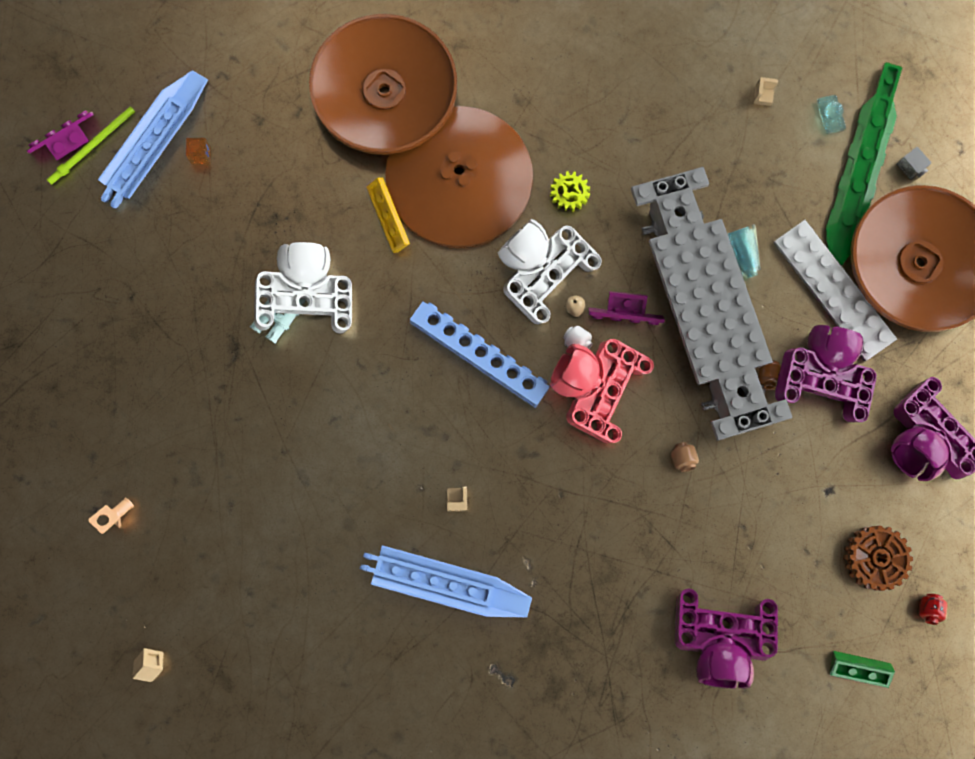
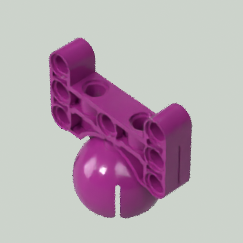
(833, 361)
(932, 437)
(724, 655)

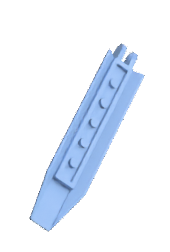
(150, 137)
(446, 584)

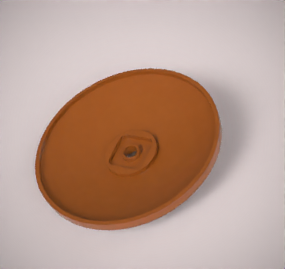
(379, 54)
(468, 206)
(913, 225)

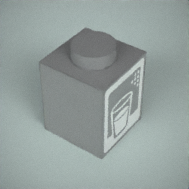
(914, 163)

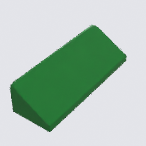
(861, 669)

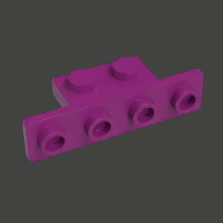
(66, 139)
(626, 306)

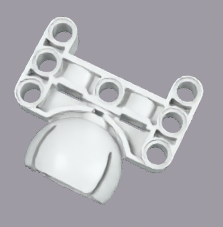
(531, 250)
(305, 275)

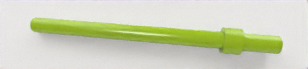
(63, 169)

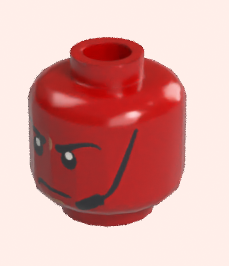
(933, 608)

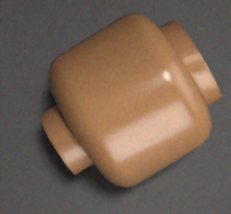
(684, 457)

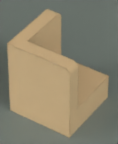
(764, 91)
(457, 499)
(148, 665)

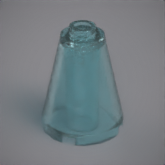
(746, 250)

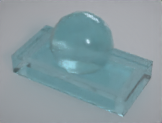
(831, 114)

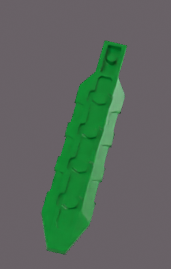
(863, 163)

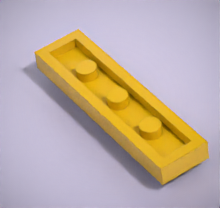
(387, 215)

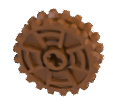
(893, 558)

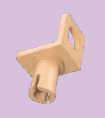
(113, 514)

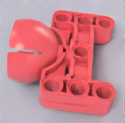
(588, 379)

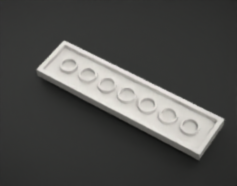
(834, 288)

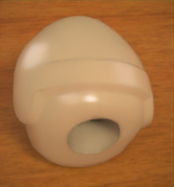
(575, 305)

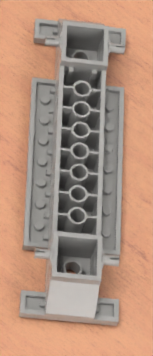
(709, 304)

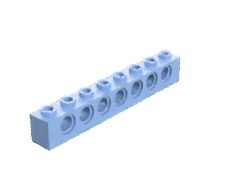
(531, 396)

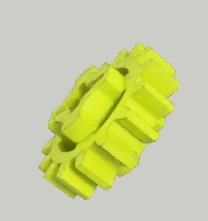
(568, 183)

